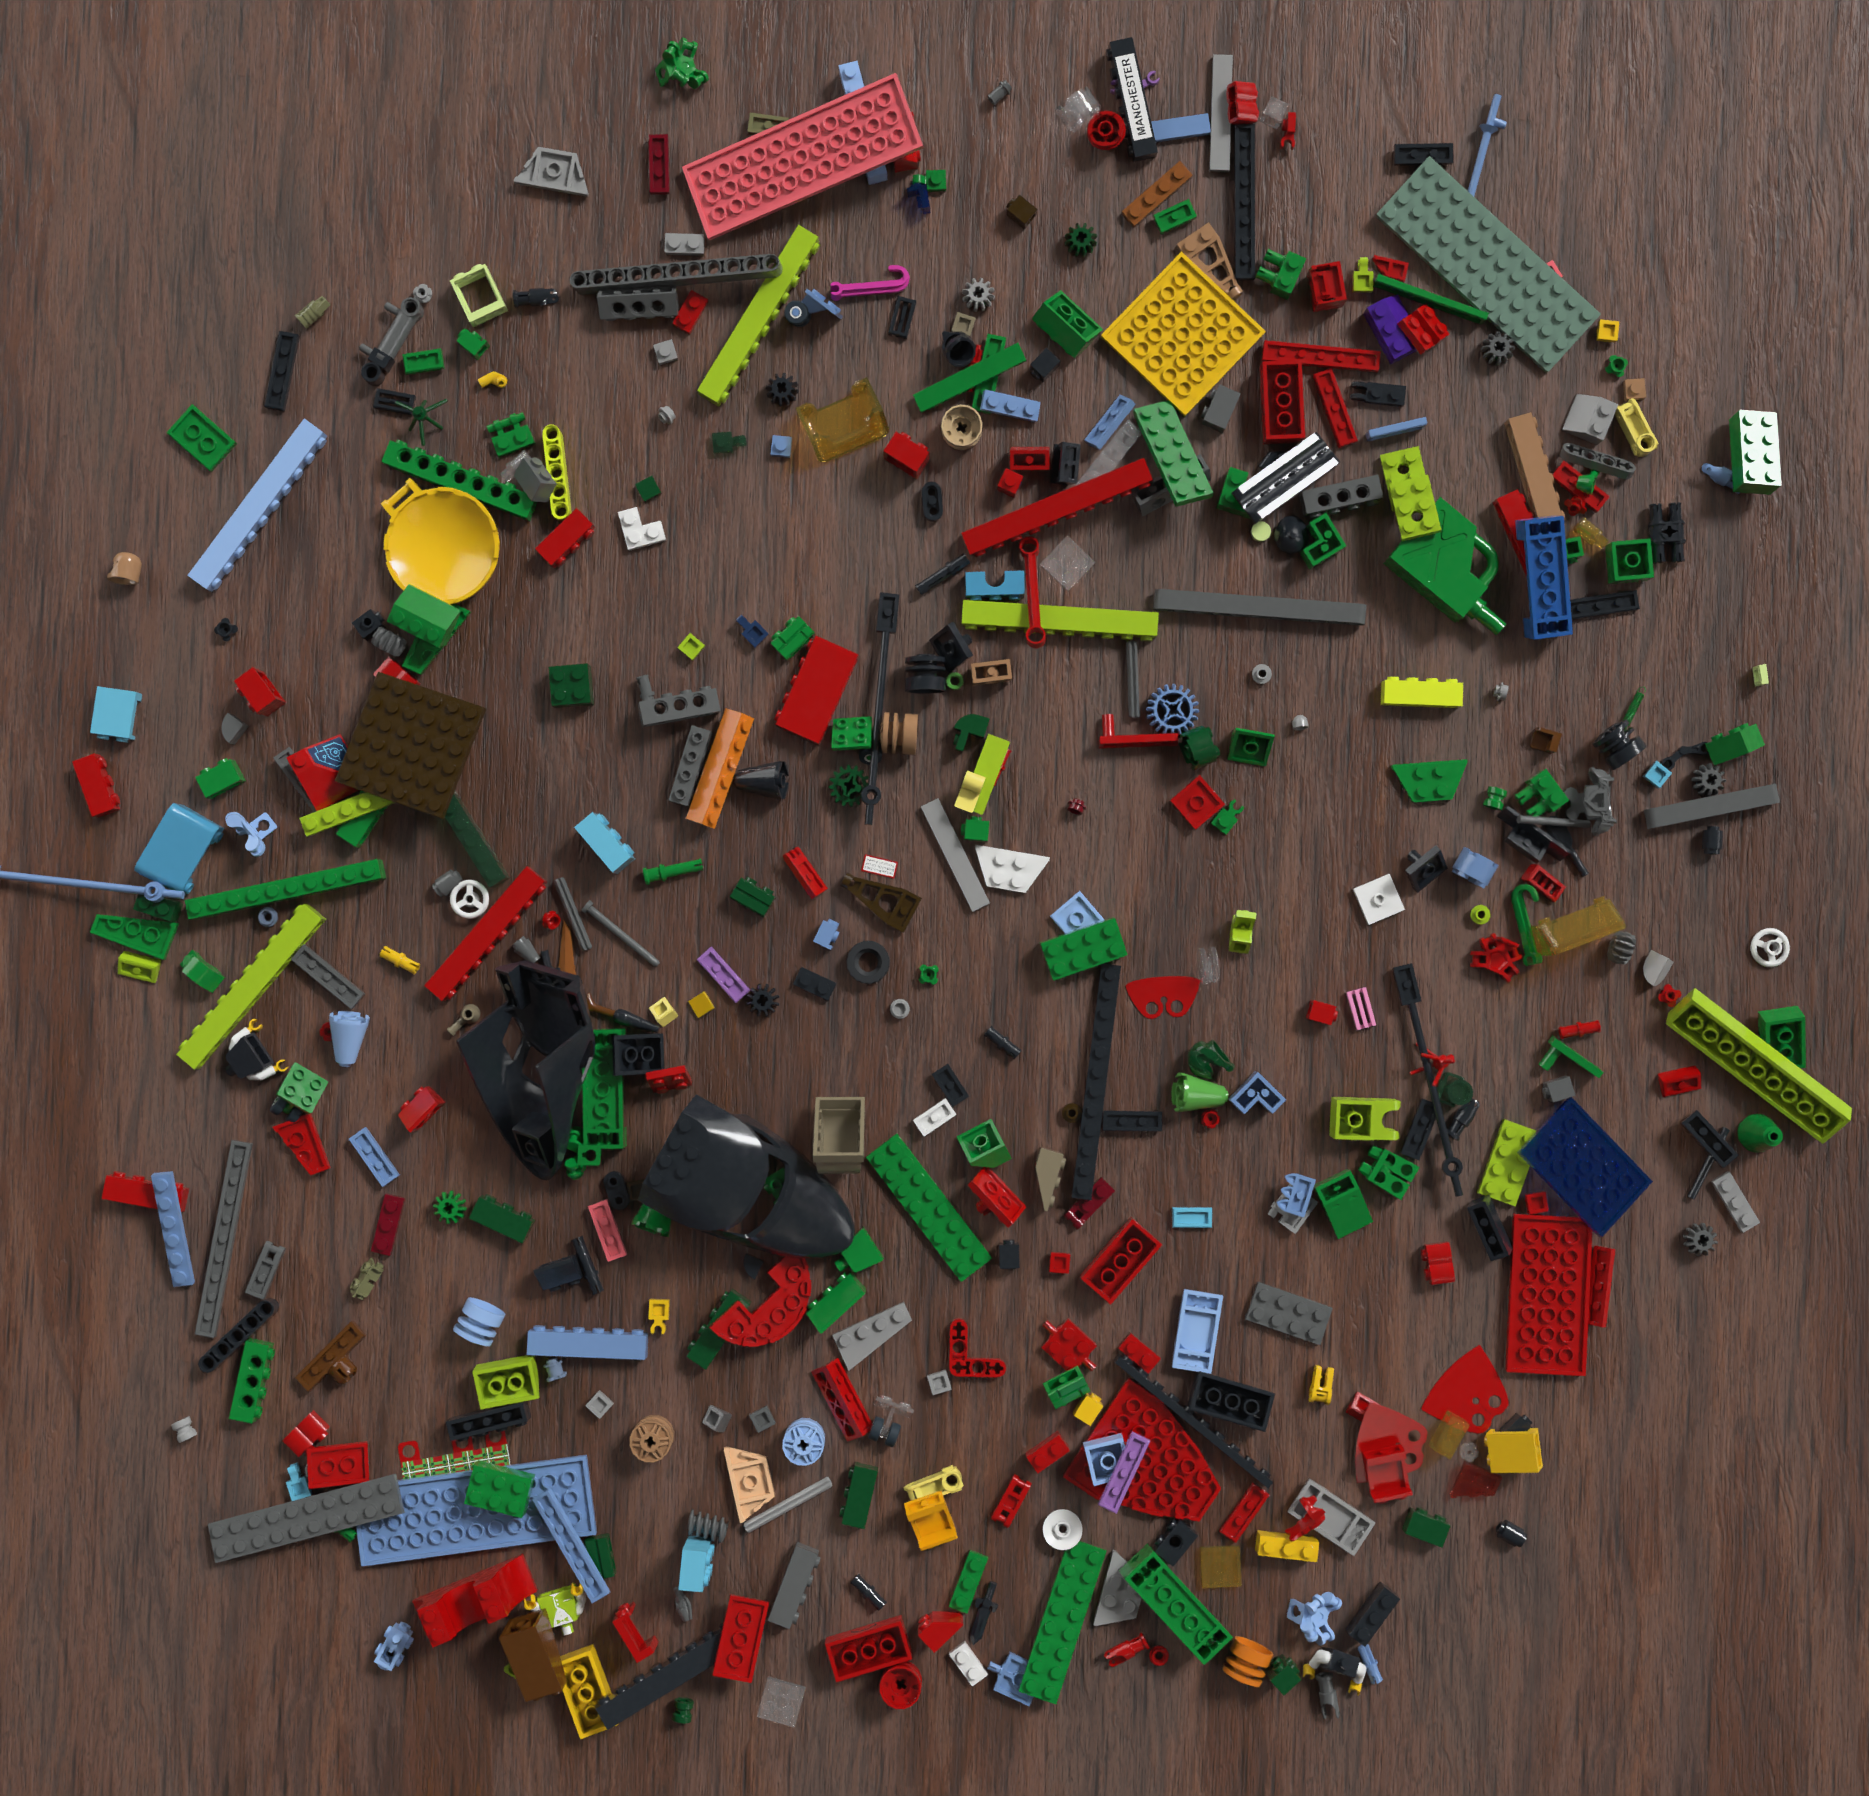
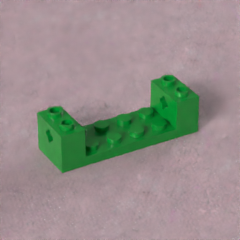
(603, 1097)
(1175, 1604)

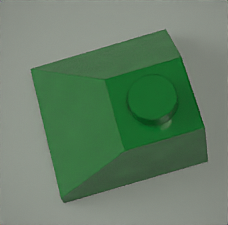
(984, 1146)

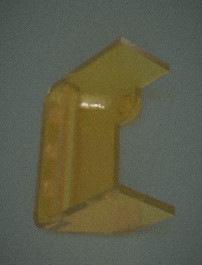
(1577, 927)

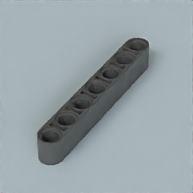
(1711, 806)

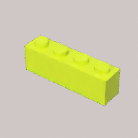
(1422, 693)

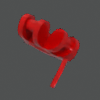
(1498, 958)

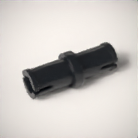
(1002, 1042)
(868, 1592)

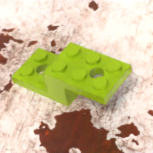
(1410, 493)

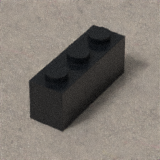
(1709, 1139)
(1490, 1228)
(1372, 1614)

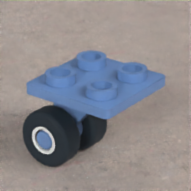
(800, 312)

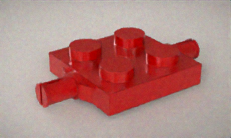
(1069, 1345)

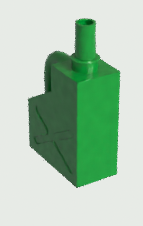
(1441, 567)

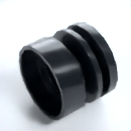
(925, 674)
(1619, 744)

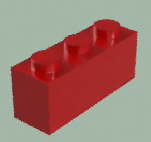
(565, 538)
(96, 785)

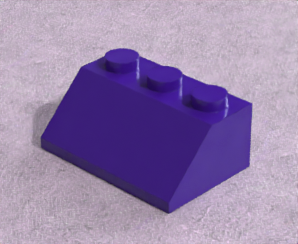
(1383, 322)

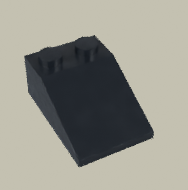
(637, 1053)

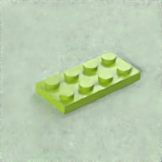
(1505, 1167)

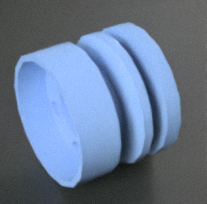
(478, 1324)
(811, 1433)

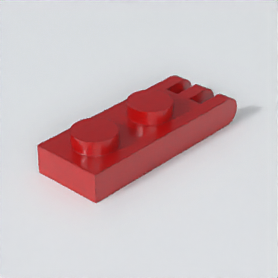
(804, 872)

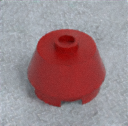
(1106, 130)

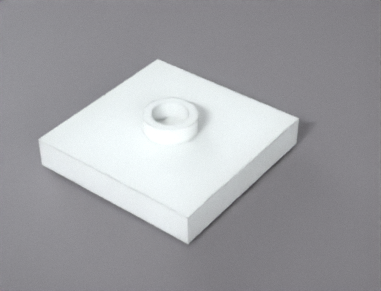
(1378, 899)

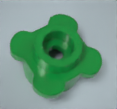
(1622, 363)
(932, 970)

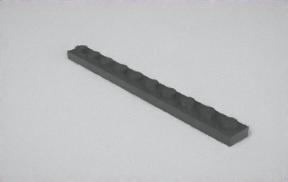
(223, 1238)

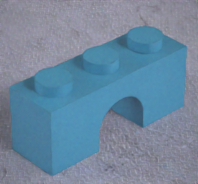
(1011, 587)

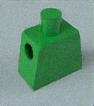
(860, 1253)

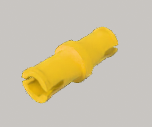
(399, 960)

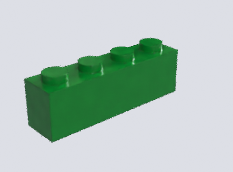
(358, 829)

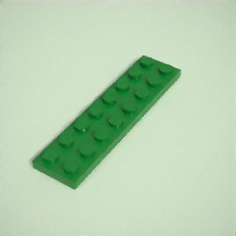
(929, 1207)
(1062, 1621)

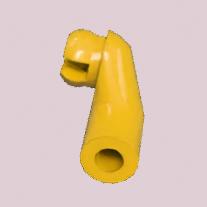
(493, 378)

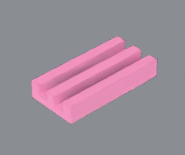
(1368, 1006)

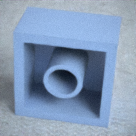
(1103, 1456)

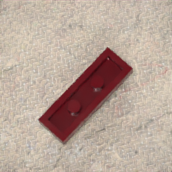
(659, 164)
(388, 1224)

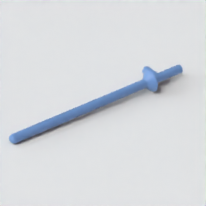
(1488, 129)

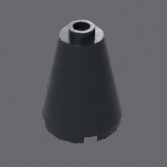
(764, 780)

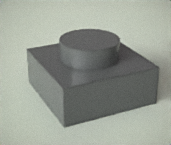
(762, 1418)

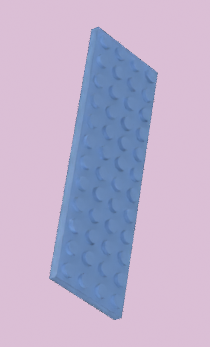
(441, 1524)

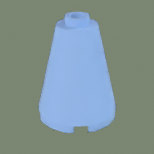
(347, 1035)

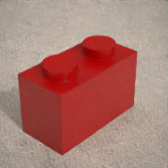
(1029, 458)
(1047, 1451)

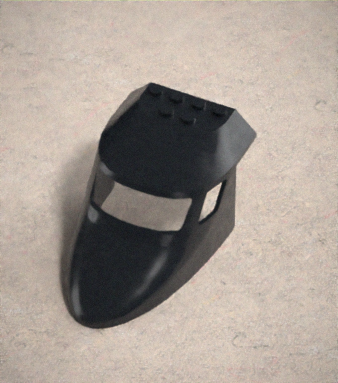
(557, 1023)
(716, 1171)

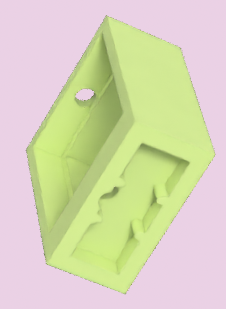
(487, 312)

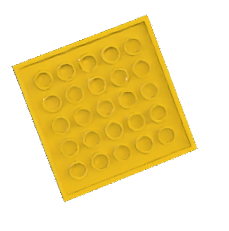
(1183, 334)

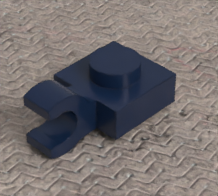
(753, 632)

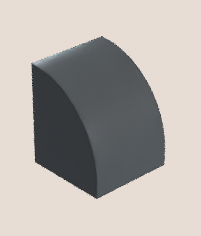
(233, 728)

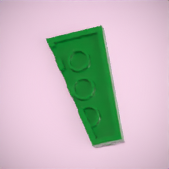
(140, 934)

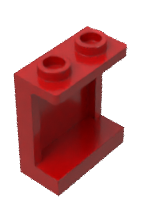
(1387, 1473)
(637, 1646)

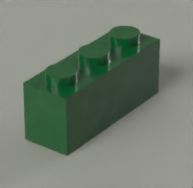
(502, 1218)
(858, 1495)

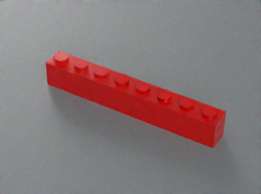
(486, 934)

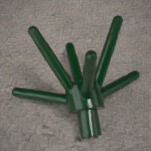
(420, 414)

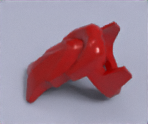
(1311, 1520)

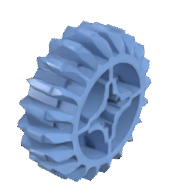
(1164, 704)

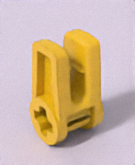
(1325, 1390)

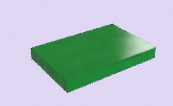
(201, 438)

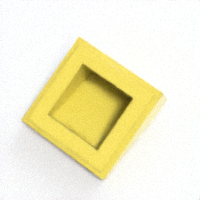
(663, 1012)

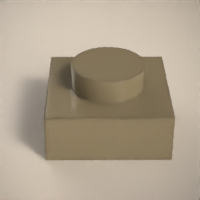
(963, 323)

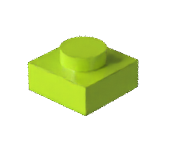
(691, 646)

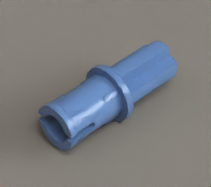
(1370, 1663)

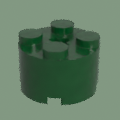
(1198, 747)

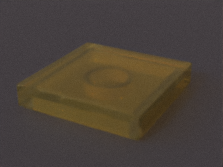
(1220, 1566)

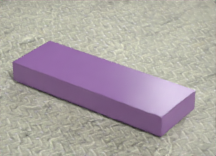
(723, 974)

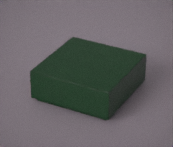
(648, 489)

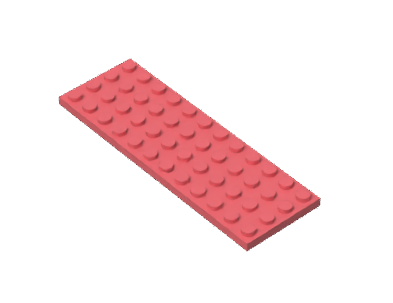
(803, 156)

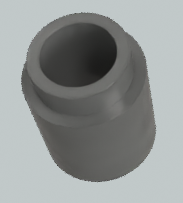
(446, 882)

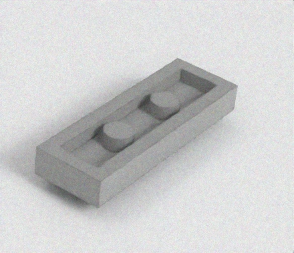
(1735, 1201)

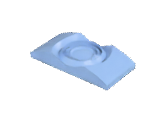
(1197, 1331)

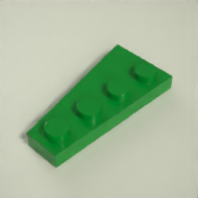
(423, 653)

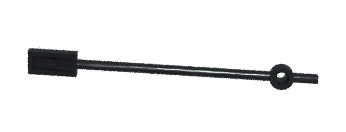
(887, 625)
(1410, 995)

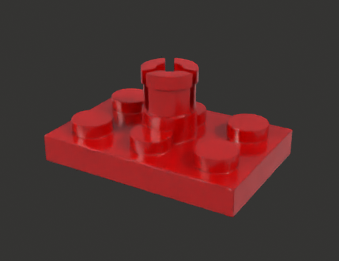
(995, 1197)

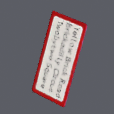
(879, 866)

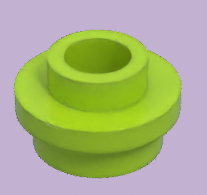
(1474, 914)

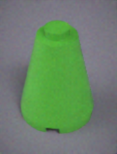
(1195, 1093)

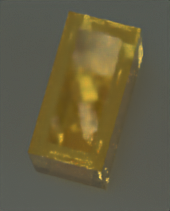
(1449, 1434)

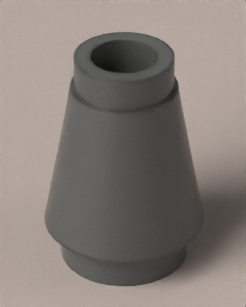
(525, 949)

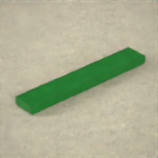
(1431, 299)
(969, 377)

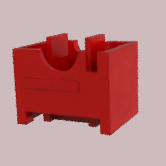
(1327, 284)

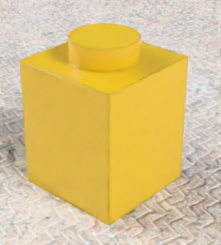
(1088, 1408)

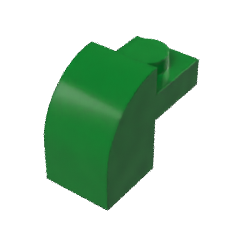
(201, 971)

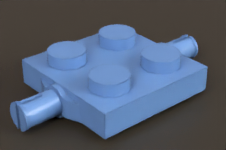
(1010, 1677)

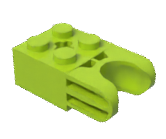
(1367, 1120)

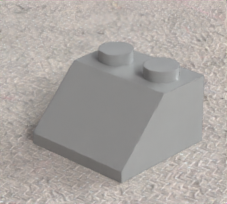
(1590, 418)

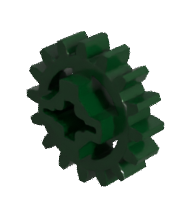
(841, 783)

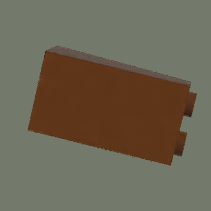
(533, 1655)

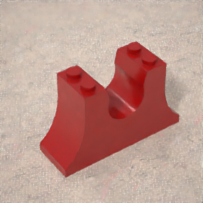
(477, 1597)

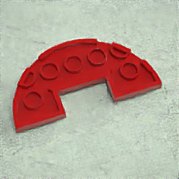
(776, 1315)

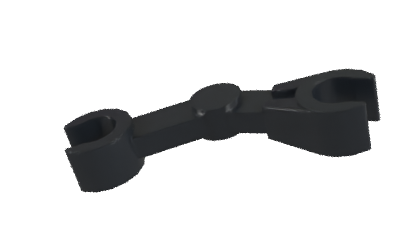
(1695, 749)

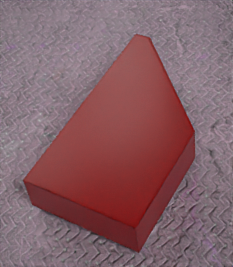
(1391, 268)

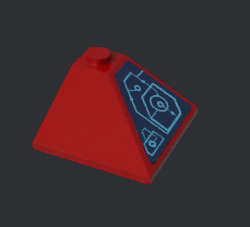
(317, 770)

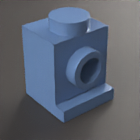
(827, 933)

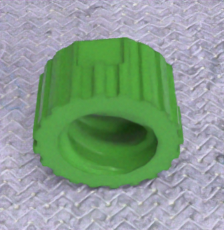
(954, 687)

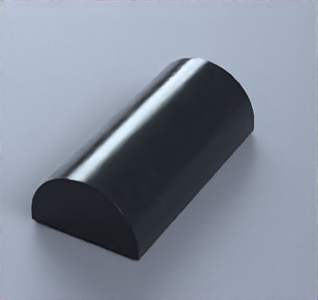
(1231, 1401)

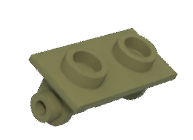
(368, 1271)

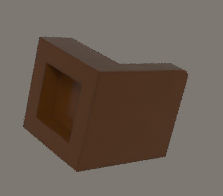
(1545, 740)

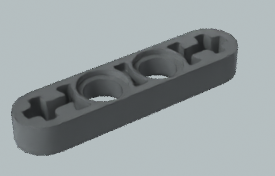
(1616, 466)

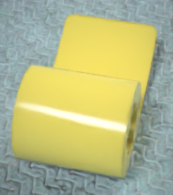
(970, 791)

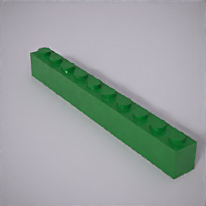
(285, 889)

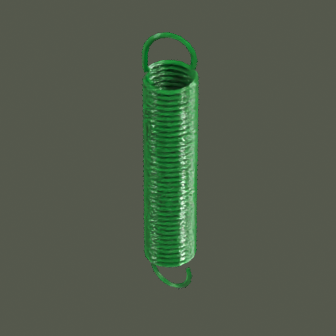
(1634, 706)

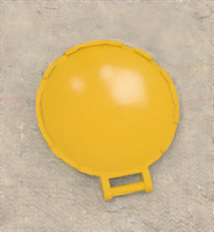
(440, 542)

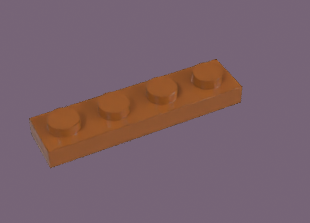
(1156, 194)

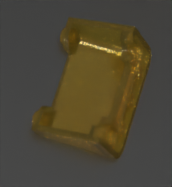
(845, 423)

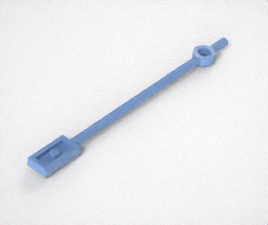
(158, 896)

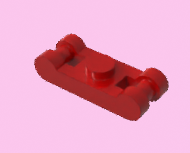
(1011, 1501)

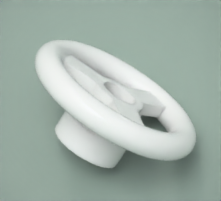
(469, 892)
(1777, 947)

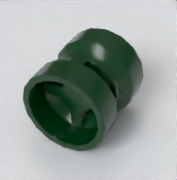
(682, 1710)

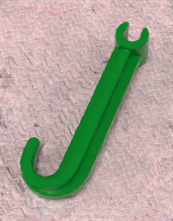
(1531, 955)

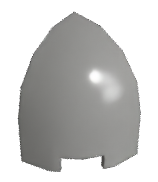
(1656, 967)

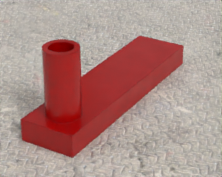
(1109, 739)

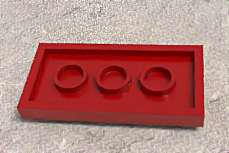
(740, 1638)

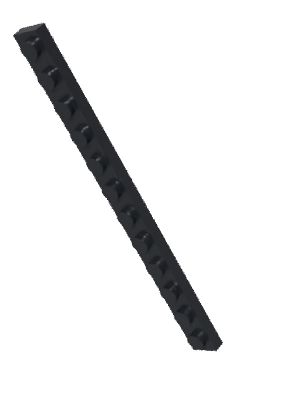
(1096, 1081)

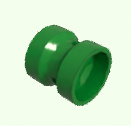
(1495, 796)

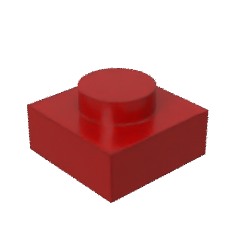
(1536, 1202)
(1059, 1262)

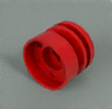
(905, 1695)

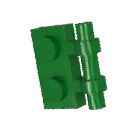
(513, 440)

